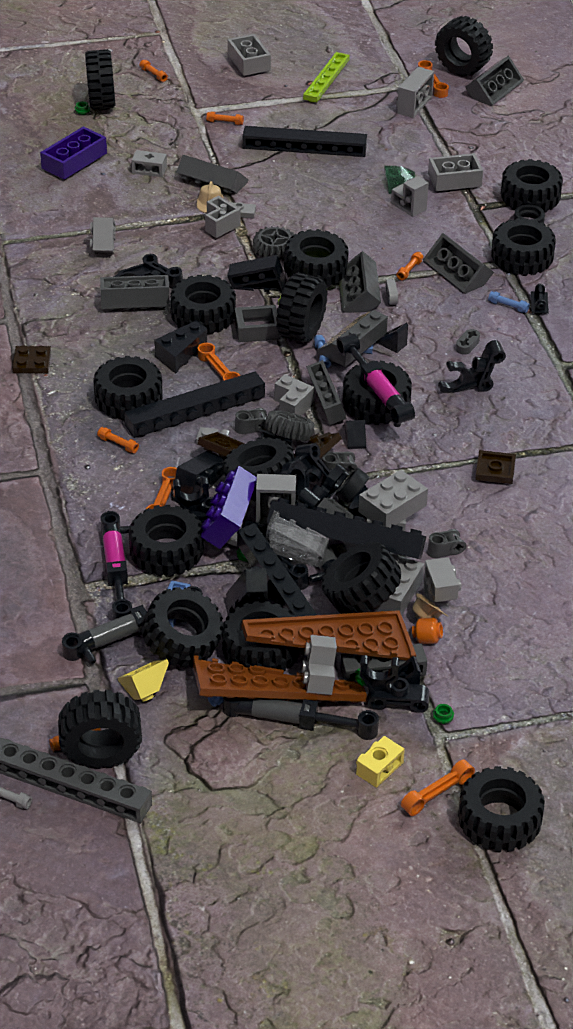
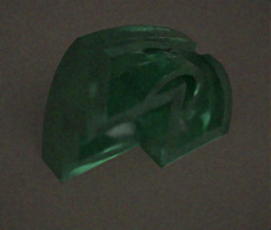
(397, 176)

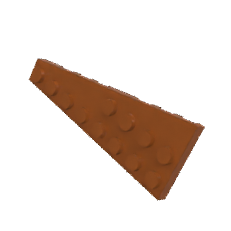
(363, 633)
(264, 682)

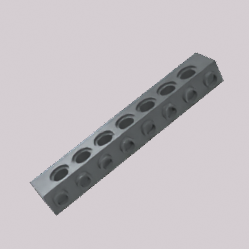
(74, 781)

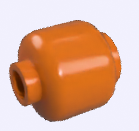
(427, 630)

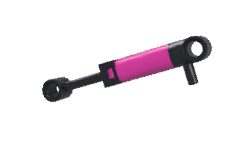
(373, 376)
(115, 560)

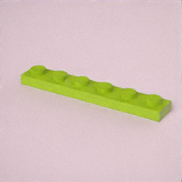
(326, 77)

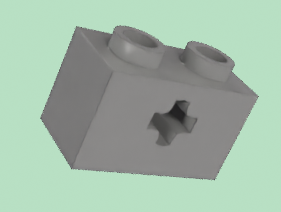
(149, 163)

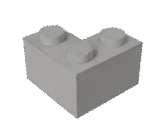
(411, 196)
(221, 217)
(103, 235)
(293, 395)
(440, 580)
(319, 664)

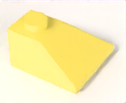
(144, 680)

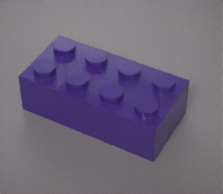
(73, 152)
(228, 507)

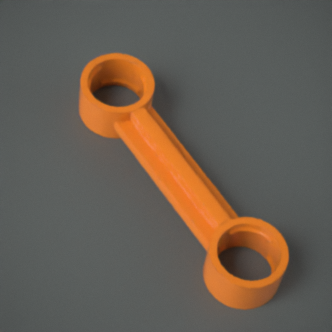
(440, 89)
(206, 353)
(166, 487)
(415, 801)

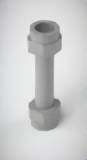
(22, 800)

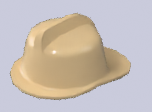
(207, 193)
(425, 608)

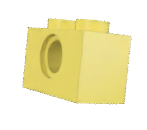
(380, 761)

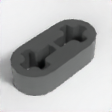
(467, 341)

